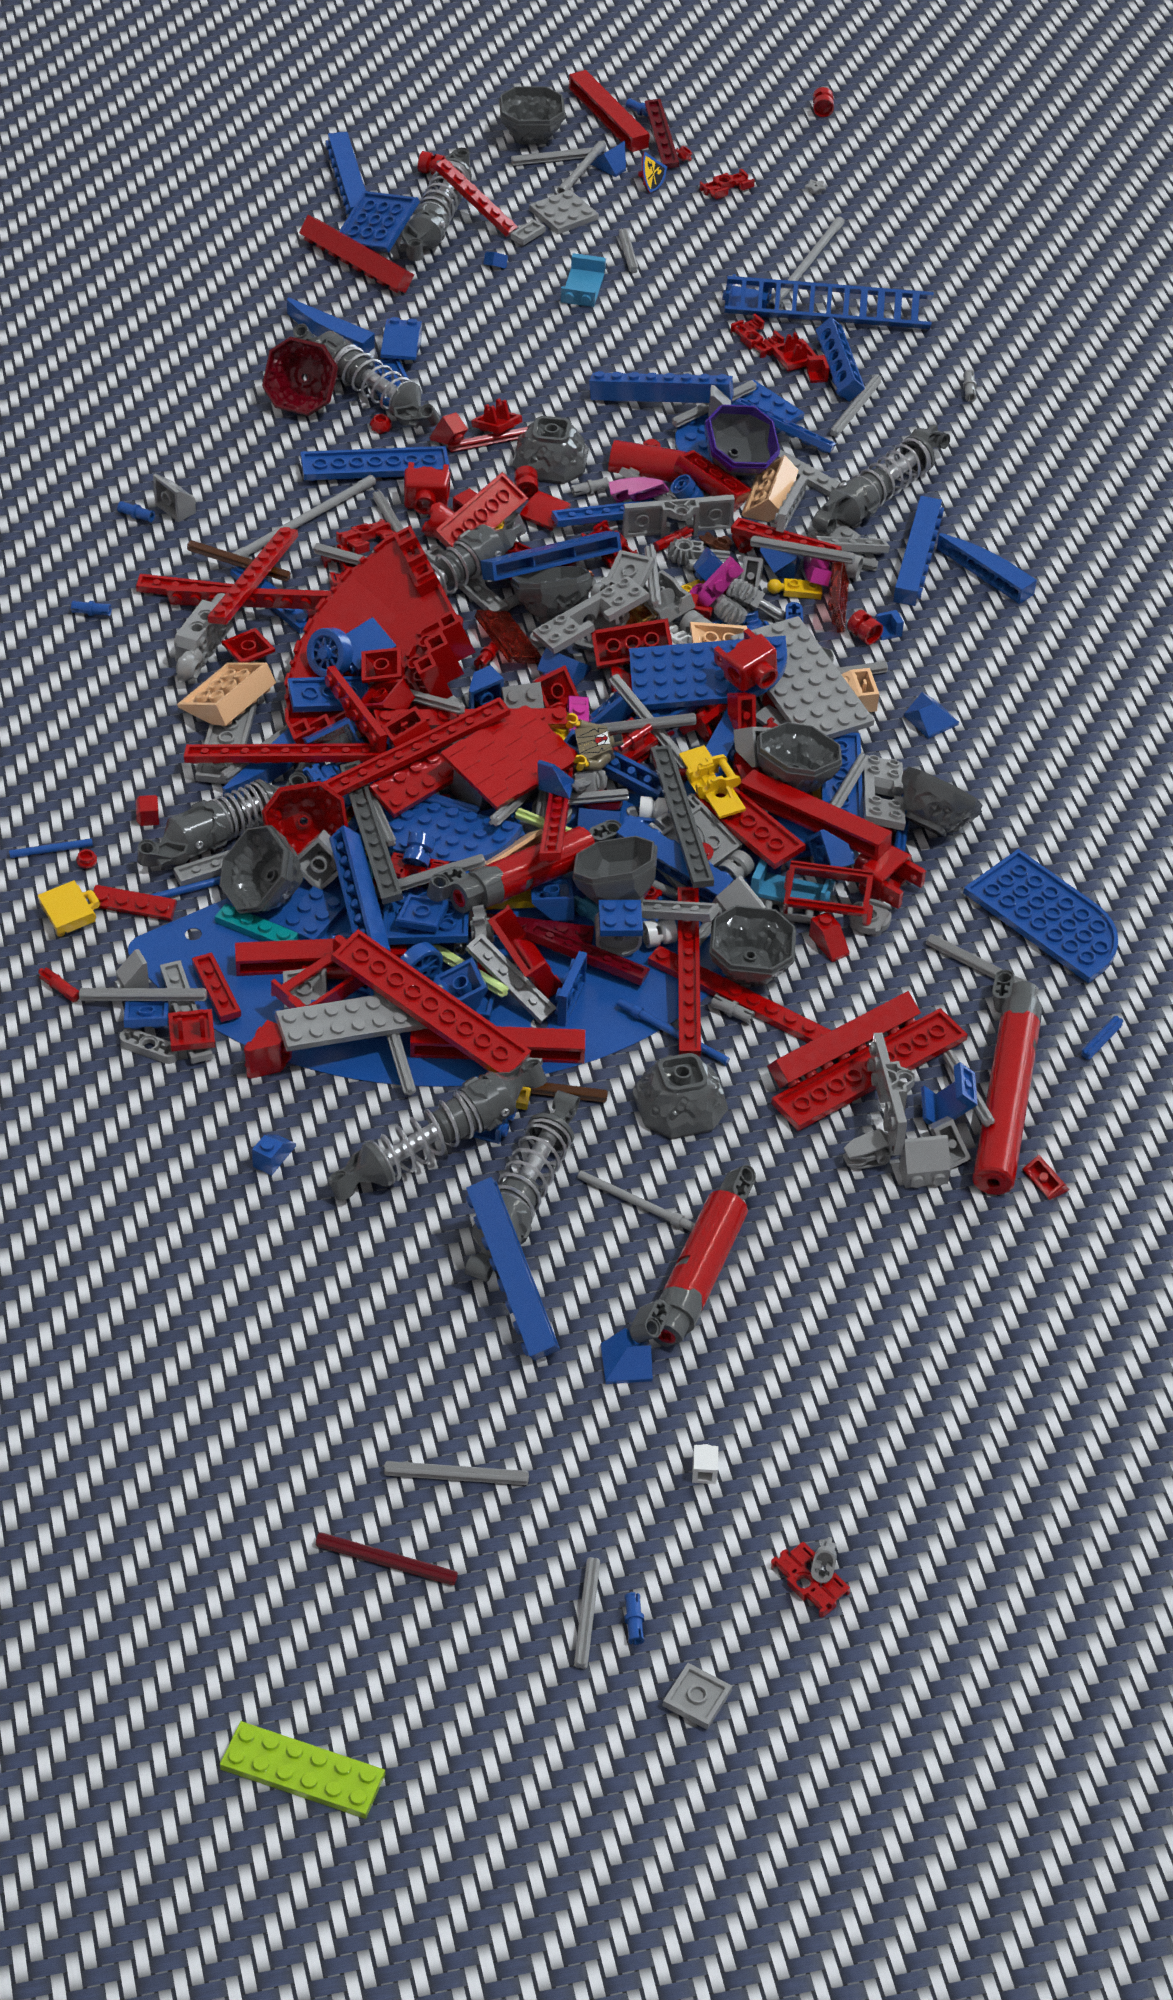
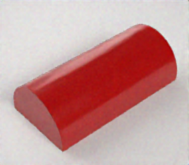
(647, 459)
(711, 477)
(613, 643)

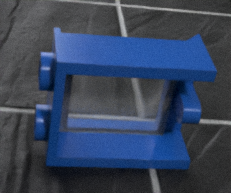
(339, 732)

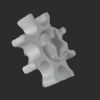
(480, 924)

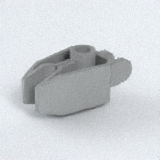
(868, 1150)

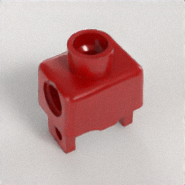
(425, 487)
(749, 663)
(889, 875)

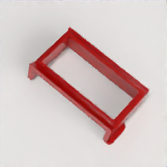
(829, 872)
(508, 929)
(338, 993)

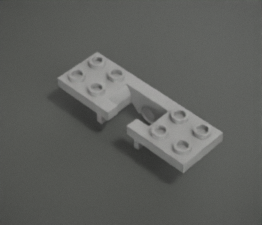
(651, 516)
(626, 564)
(611, 602)
(883, 778)
(890, 1090)

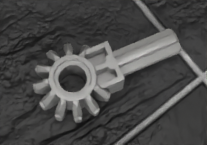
(683, 549)
(752, 598)
(729, 610)
(590, 781)

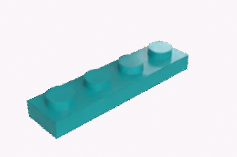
(253, 925)

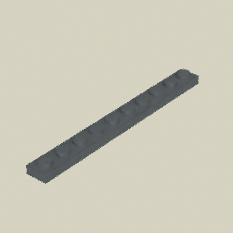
(682, 817)
(374, 841)

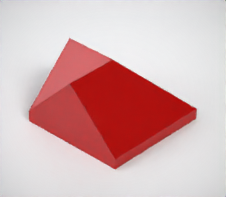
(248, 646)
(381, 665)
(556, 686)

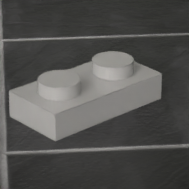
(528, 232)

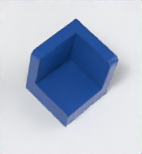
(891, 623)

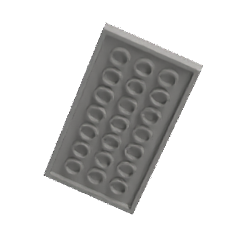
(812, 686)

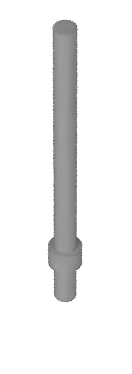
(676, 1219)

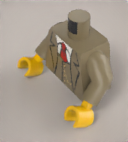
(593, 743)

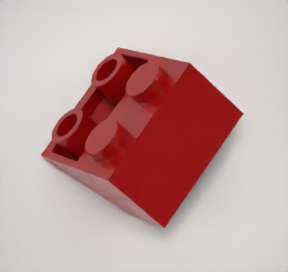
(405, 727)
(266, 1052)

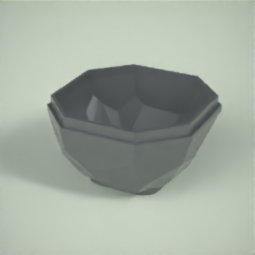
(616, 869)

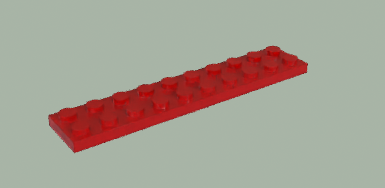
(429, 1004)
(852, 1080)

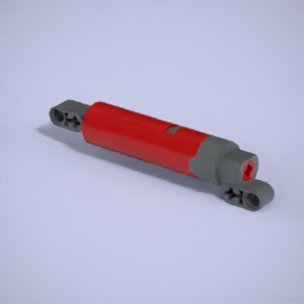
(515, 872)
(698, 1264)

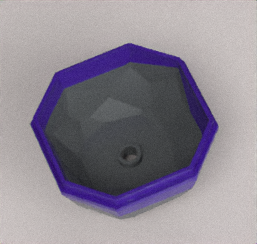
(741, 439)

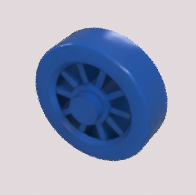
(329, 648)
(425, 959)

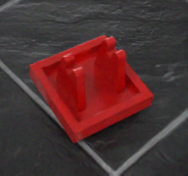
(793, 353)
(496, 419)
(705, 714)
(191, 1030)

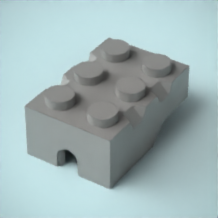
(674, 599)

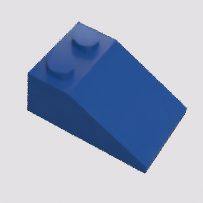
(401, 339)

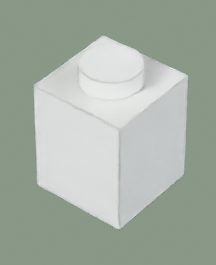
(705, 1464)

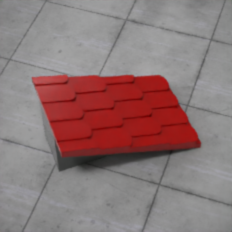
(503, 758)

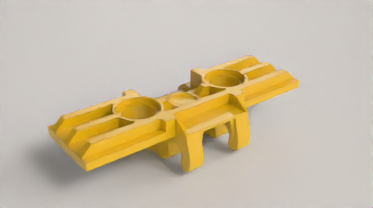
(701, 775)

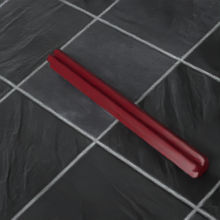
(386, 1558)

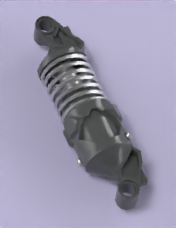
(210, 824)

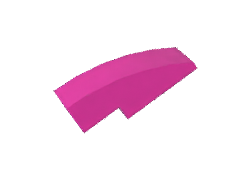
(637, 488)
(817, 570)

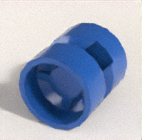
(685, 487)
(419, 849)

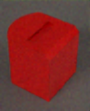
(147, 810)

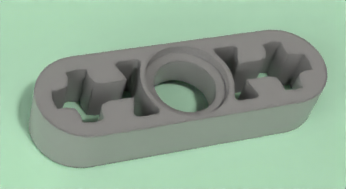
(157, 1052)

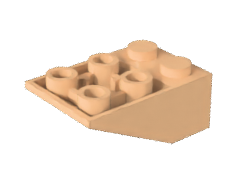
(864, 687)

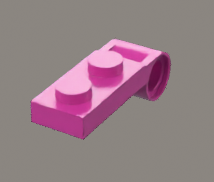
(717, 582)
(578, 706)

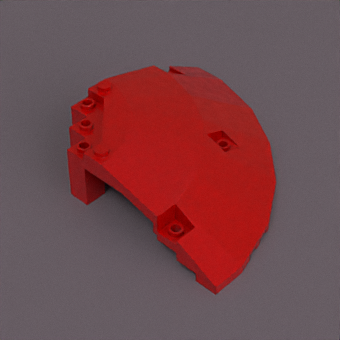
(410, 606)

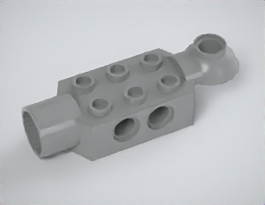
(197, 640)

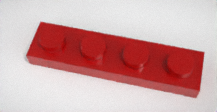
(135, 903)
(216, 987)

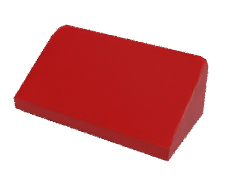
(529, 952)
(1045, 1178)

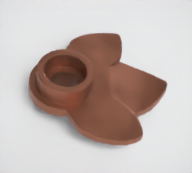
(717, 543)

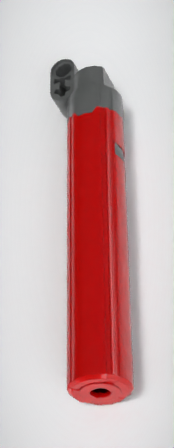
(1008, 1083)

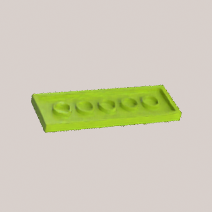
(302, 1769)

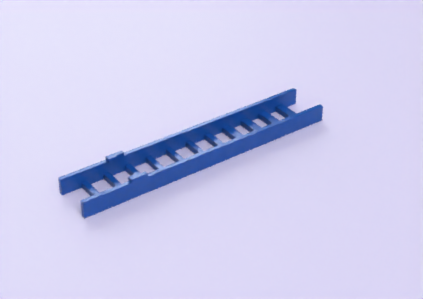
(846, 289)

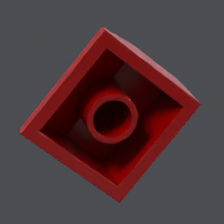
(388, 695)

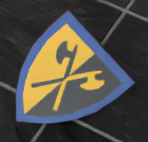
(652, 172)

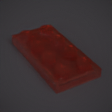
(839, 595)
(508, 636)

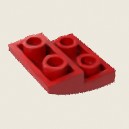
(540, 507)

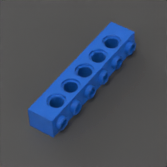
(840, 359)

